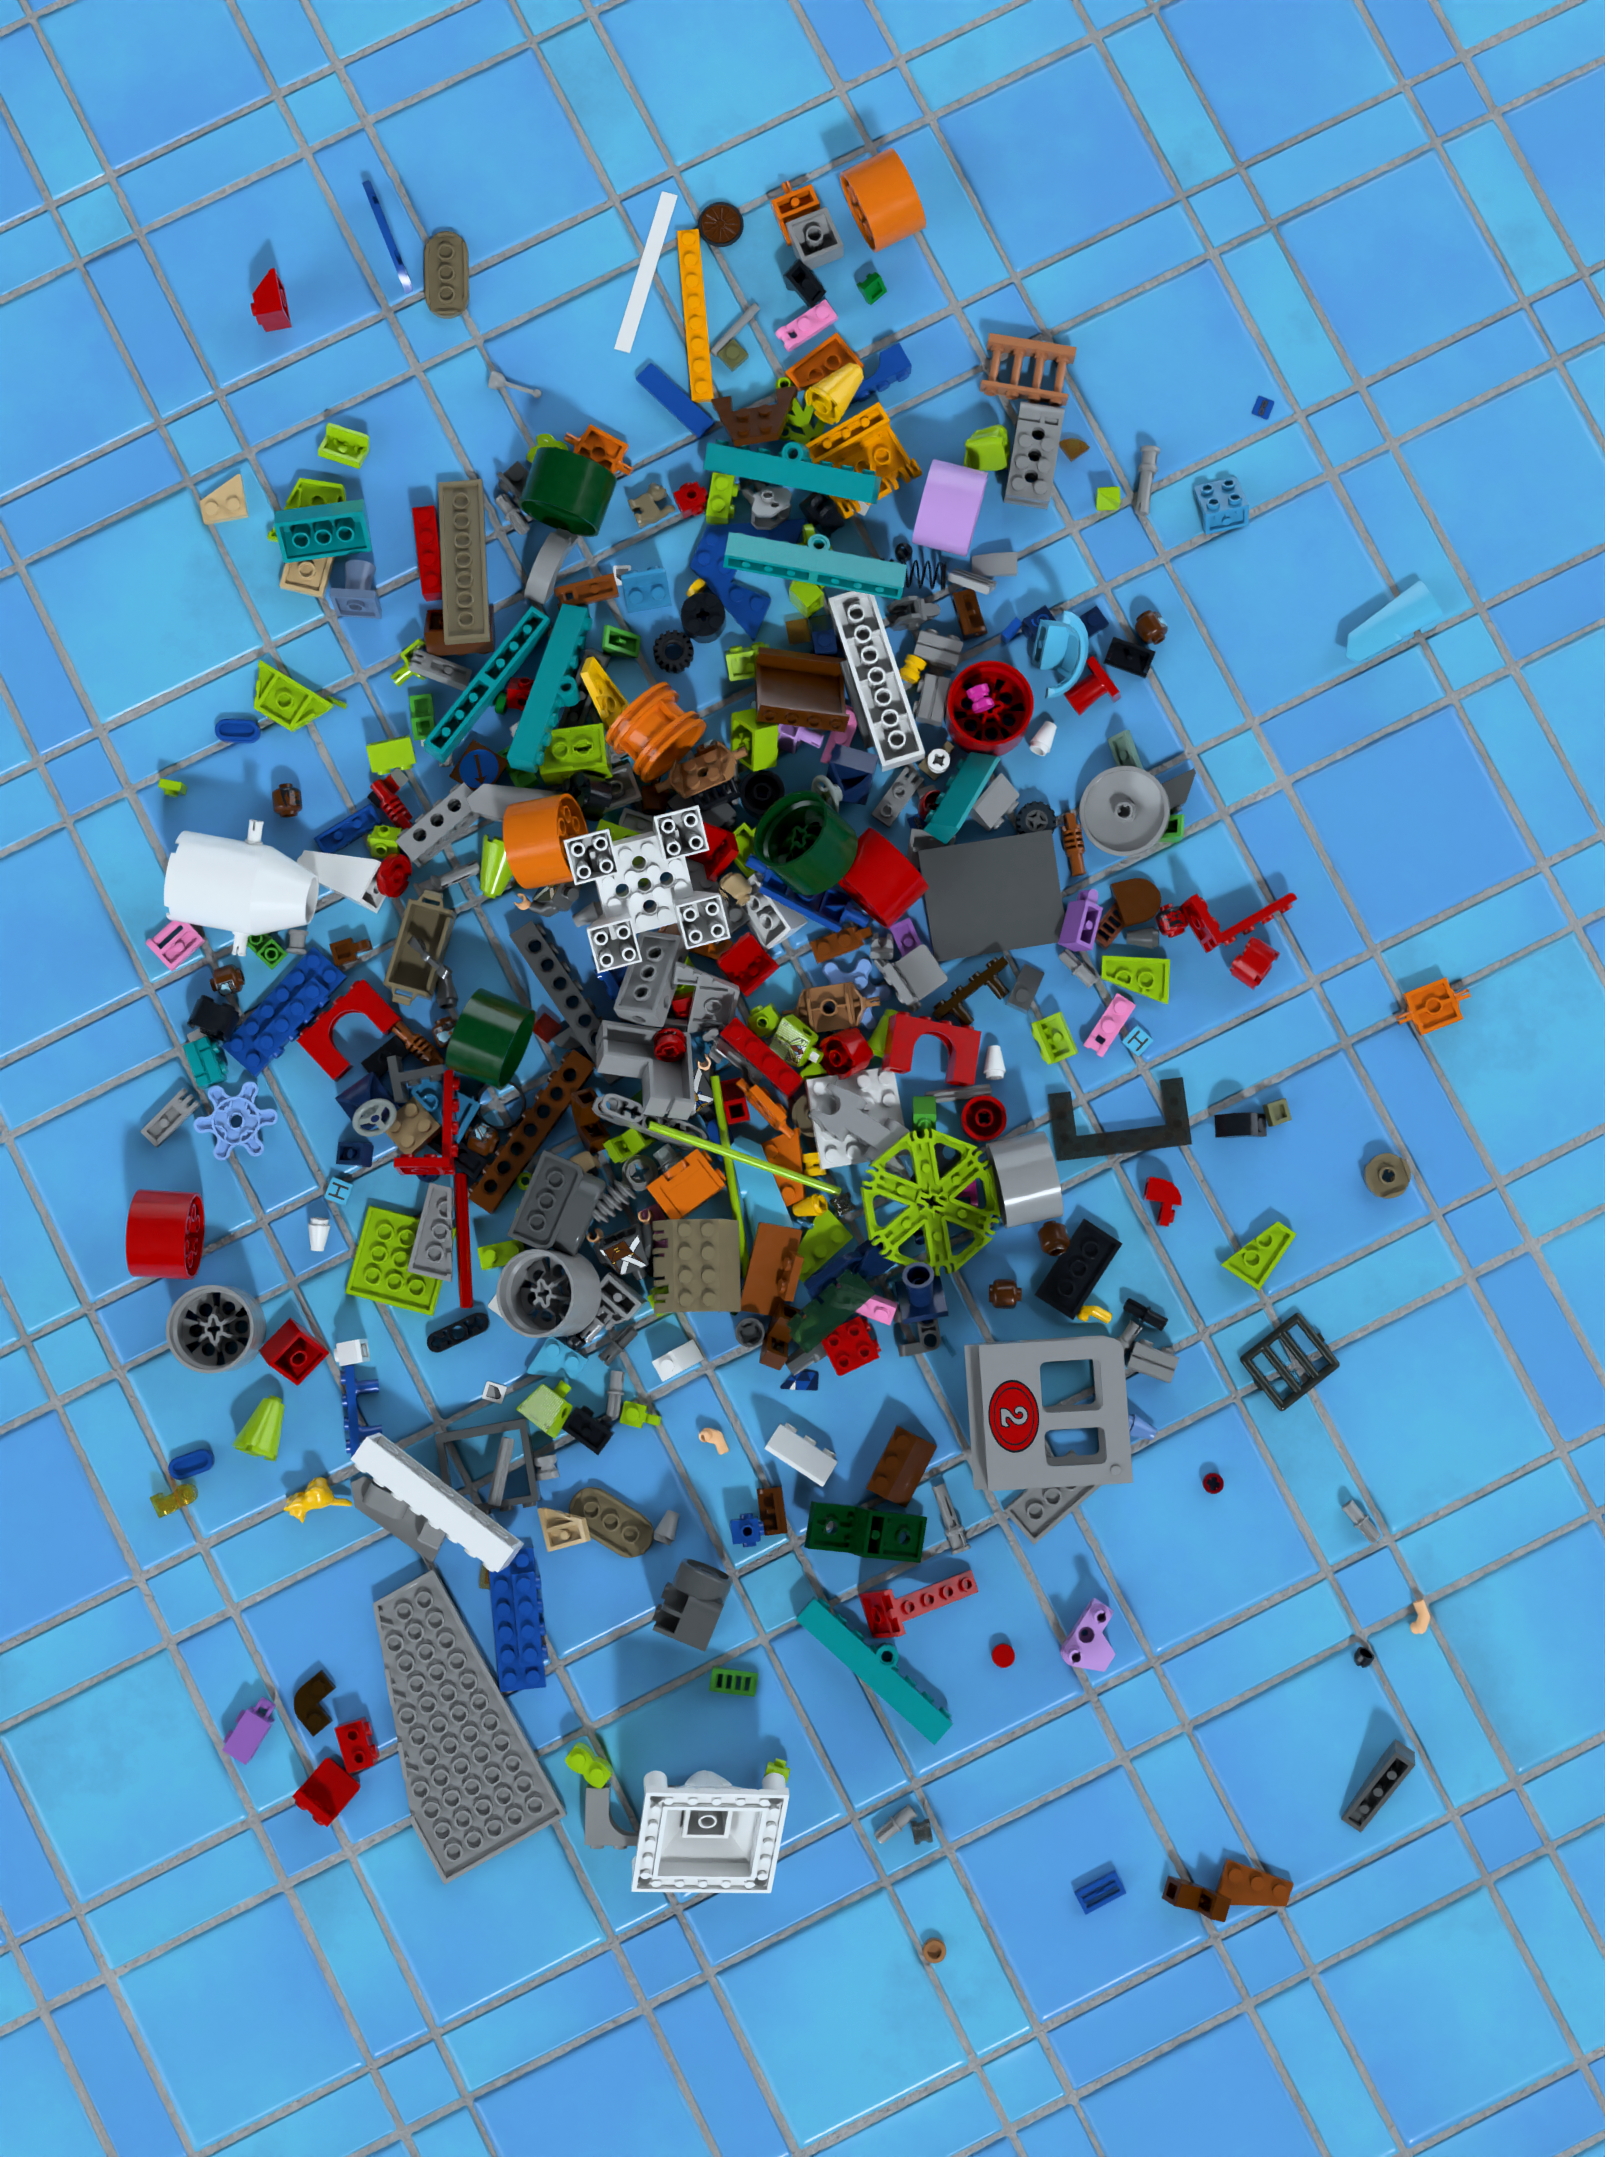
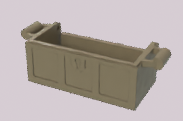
(406, 968)

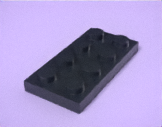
(1078, 1269)

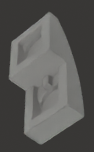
(995, 564)

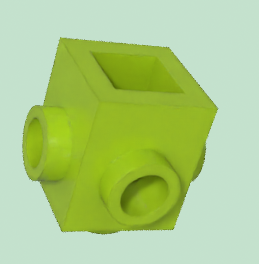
(383, 841)
(768, 1013)

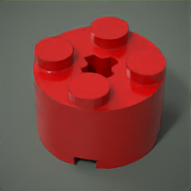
(1254, 963)
(845, 1053)
(996, 1117)

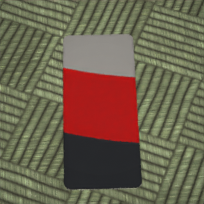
(393, 782)

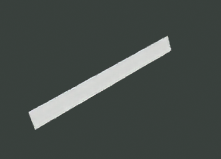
(645, 272)

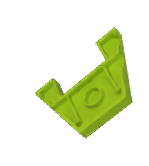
(312, 493)

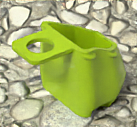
(988, 449)

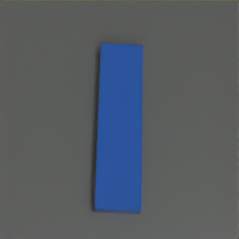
(675, 401)

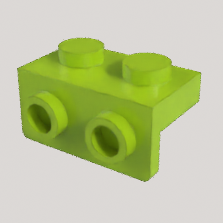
(344, 446)
(1054, 1038)

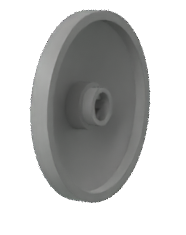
(1124, 811)

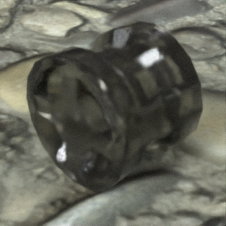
(842, 1204)
(922, 1831)

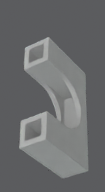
(599, 1824)

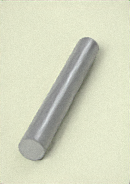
(734, 330)

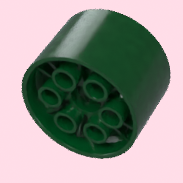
(567, 491)
(805, 842)
(490, 1039)

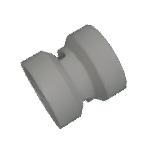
(546, 1467)

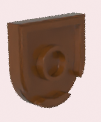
(1136, 900)

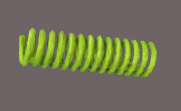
(332, 700)

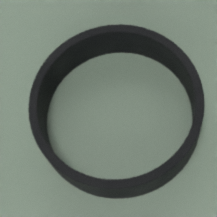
(481, 1091)

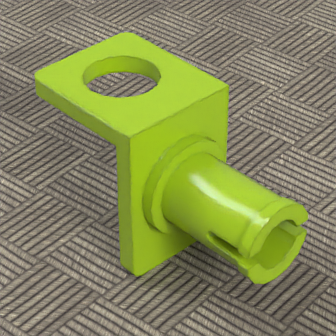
(404, 673)

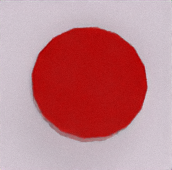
(393, 875)

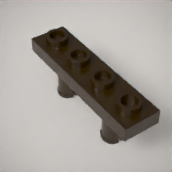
(977, 980)

